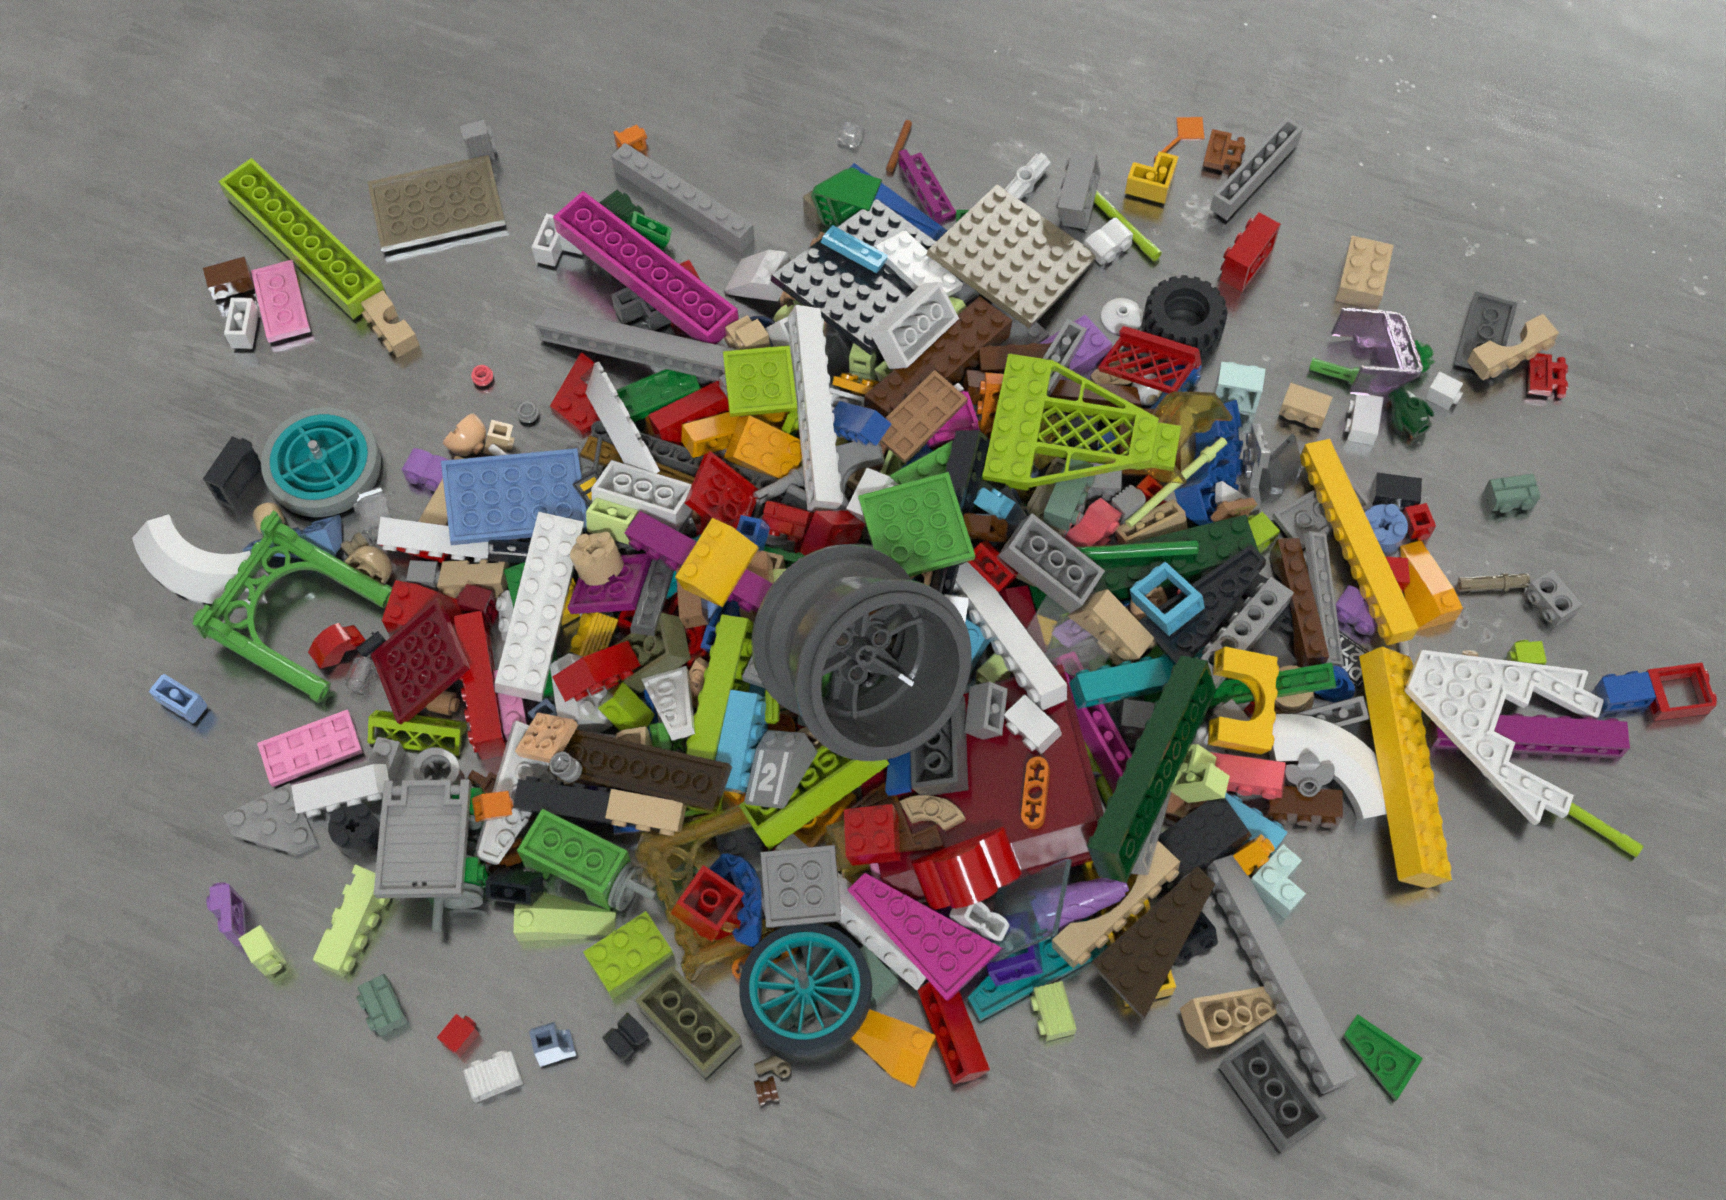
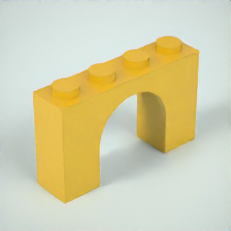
(1260, 675)

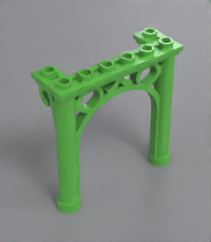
(209, 619)

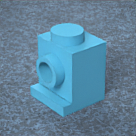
(994, 502)

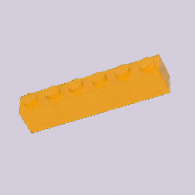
(716, 431)

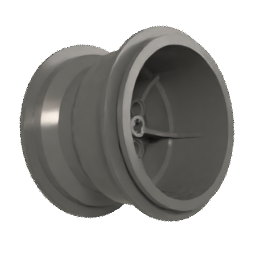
(821, 623)

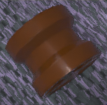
(766, 1090)

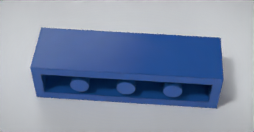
(859, 423)

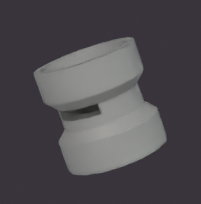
(565, 767)

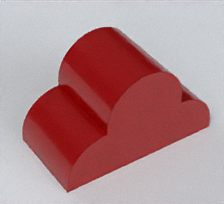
(967, 870)

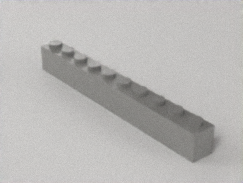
(631, 343)
(1280, 975)

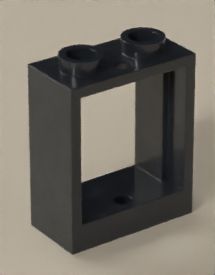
(233, 471)

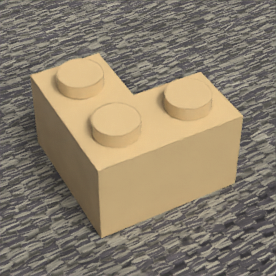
(746, 334)

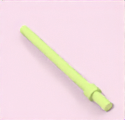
(1206, 455)

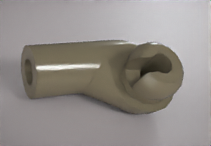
(775, 1065)

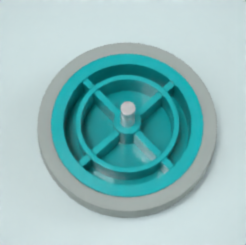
(320, 461)

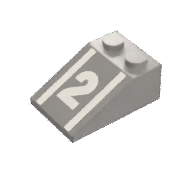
(778, 768)

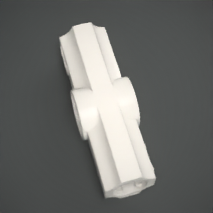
(1028, 176)

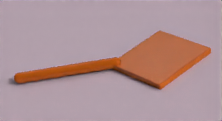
(1187, 129)

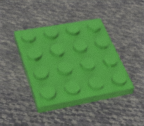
(918, 524)

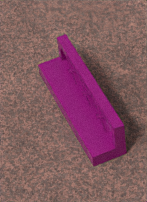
(924, 190)

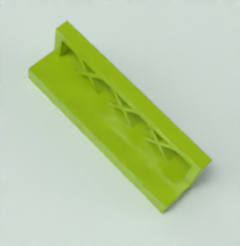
(420, 724)

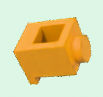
(1254, 853)

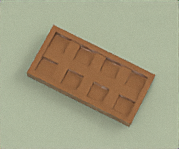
(922, 415)

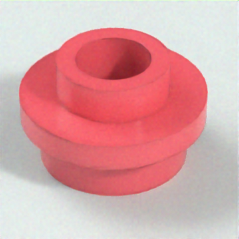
(479, 371)

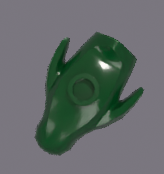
(1410, 412)

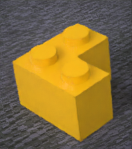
(1152, 182)

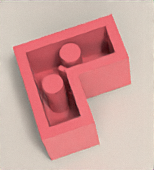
(1096, 526)

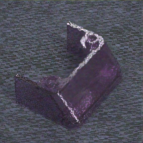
(1392, 347)

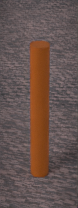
(899, 146)

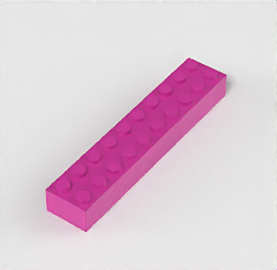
(645, 269)

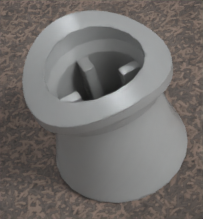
(437, 765)

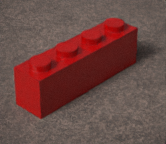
(954, 1035)

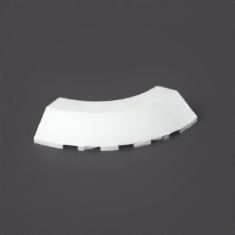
(618, 421)
(184, 567)
(1353, 760)

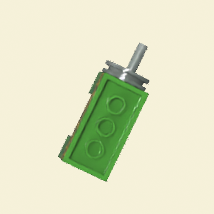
(582, 860)

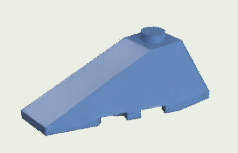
(322, 533)

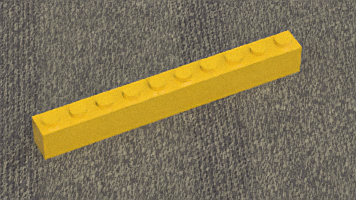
(1358, 542)

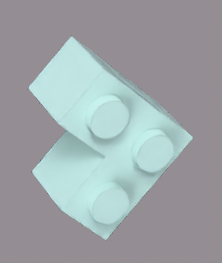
(1274, 883)

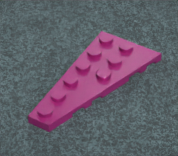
(933, 943)

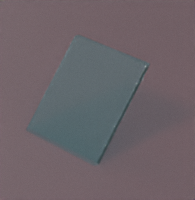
(1032, 908)

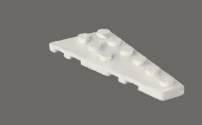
(500, 834)

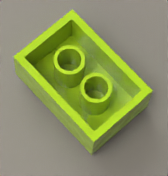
(629, 955)

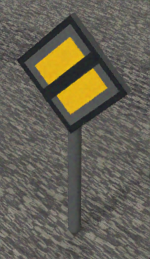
(585, 484)

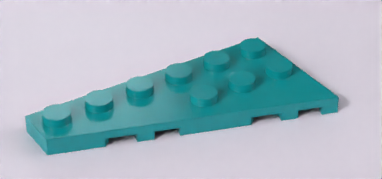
(990, 999)

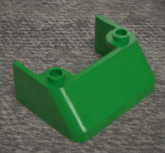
(844, 196)

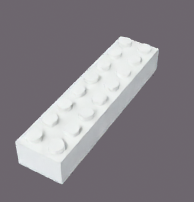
(538, 608)

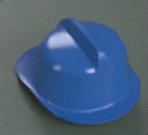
(1344, 690)

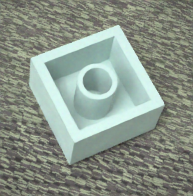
(1240, 383)

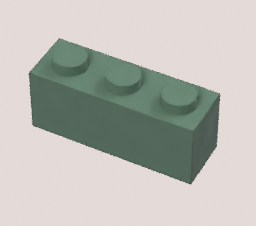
(1067, 497)

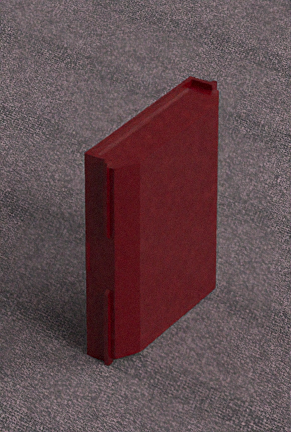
(996, 797)

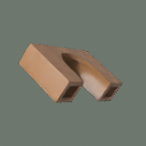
(694, 610)

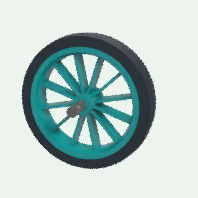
(805, 989)

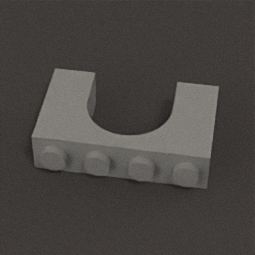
(853, 458)

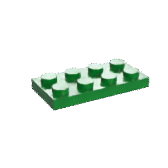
(656, 392)

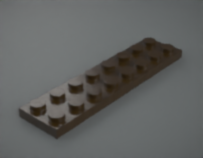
(649, 770)

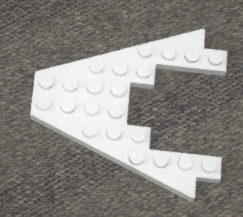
(1465, 702)

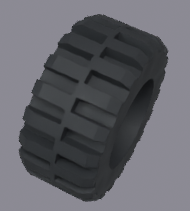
(1190, 295)

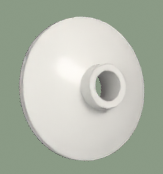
(1114, 320)

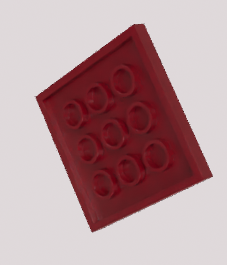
(420, 661)

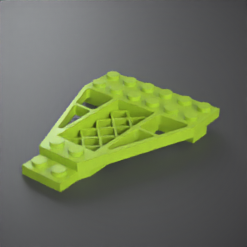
(1020, 421)

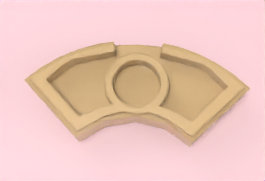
(932, 809)

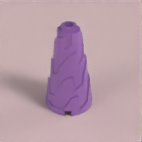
(1089, 897)

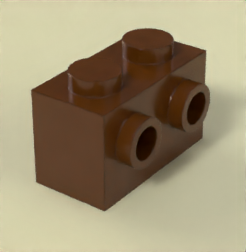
(228, 278)

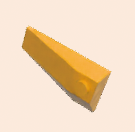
(1429, 592)
(895, 1046)

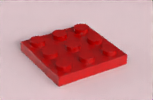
(720, 492)

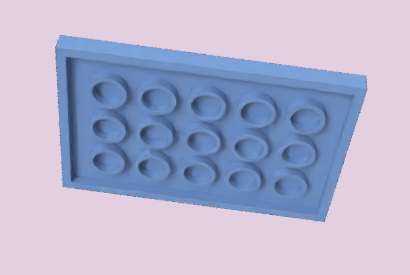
(505, 492)

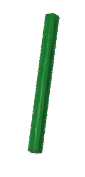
(1140, 550)

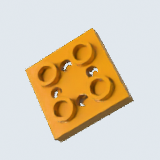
(855, 386)

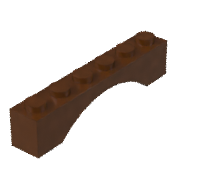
(1291, 568)

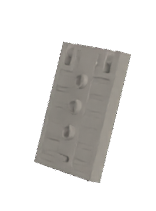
(422, 839)

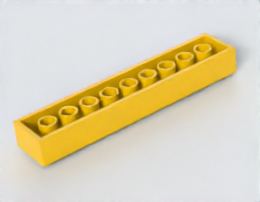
(1405, 770)

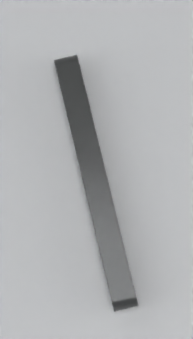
(681, 460)

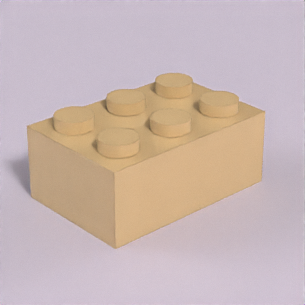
(1364, 273)

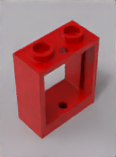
(1700, 679)

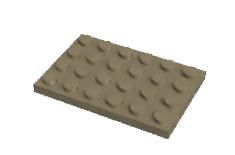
(435, 203)

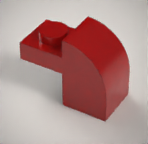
(333, 642)

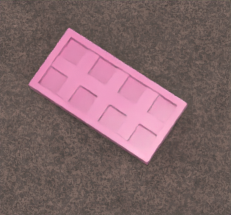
(309, 748)

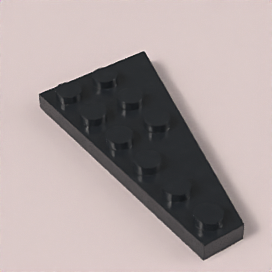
(1220, 593)

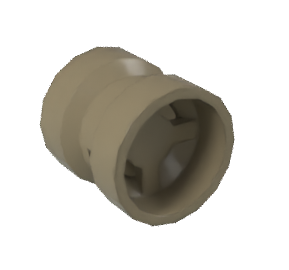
(357, 542)

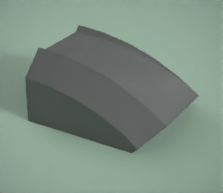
(1282, 467)

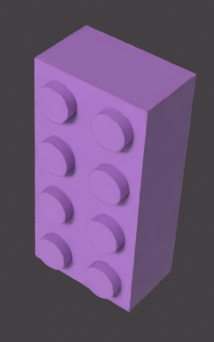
(1091, 351)

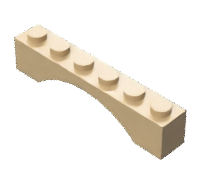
(1080, 938)

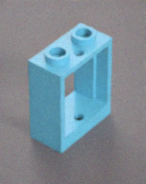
(1180, 613)

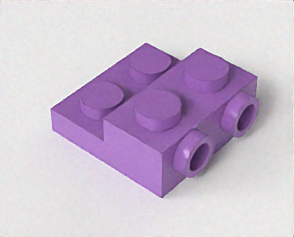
(228, 908)

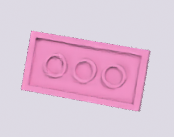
(280, 301)

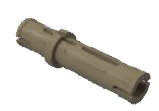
(1504, 581)

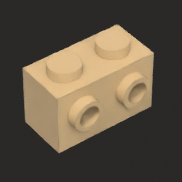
(1305, 405)

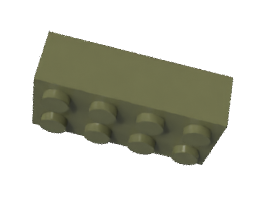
(657, 653)
(688, 1021)

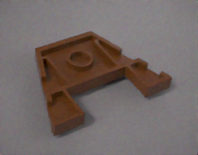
(923, 840)

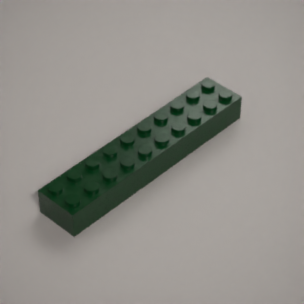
(1216, 543)
(1151, 769)

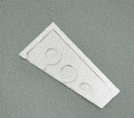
(673, 701)

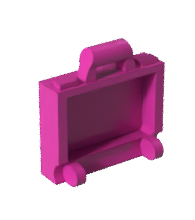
(963, 420)

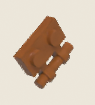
(1217, 150)

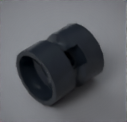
(625, 1036)

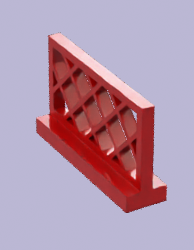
(1157, 348)

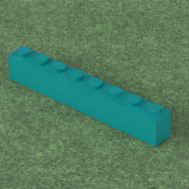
(1123, 681)

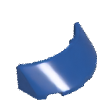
(746, 879)

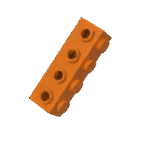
(987, 407)

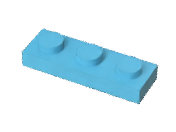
(854, 249)

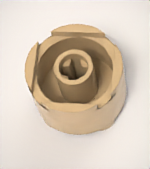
(596, 558)

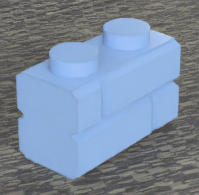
(178, 698)

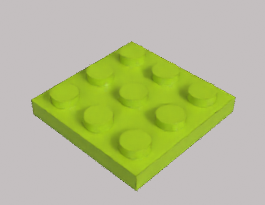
(759, 381)

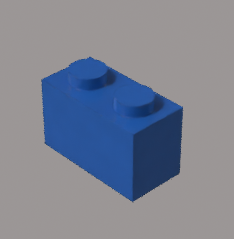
(1625, 691)

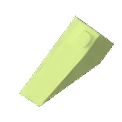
(561, 919)

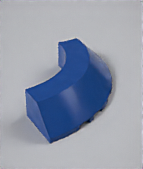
(1198, 492)

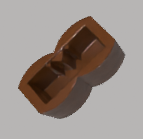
(986, 527)

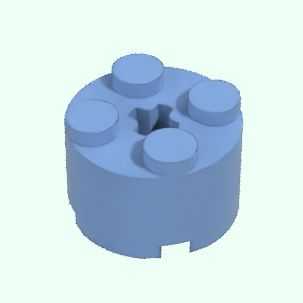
(1388, 526)

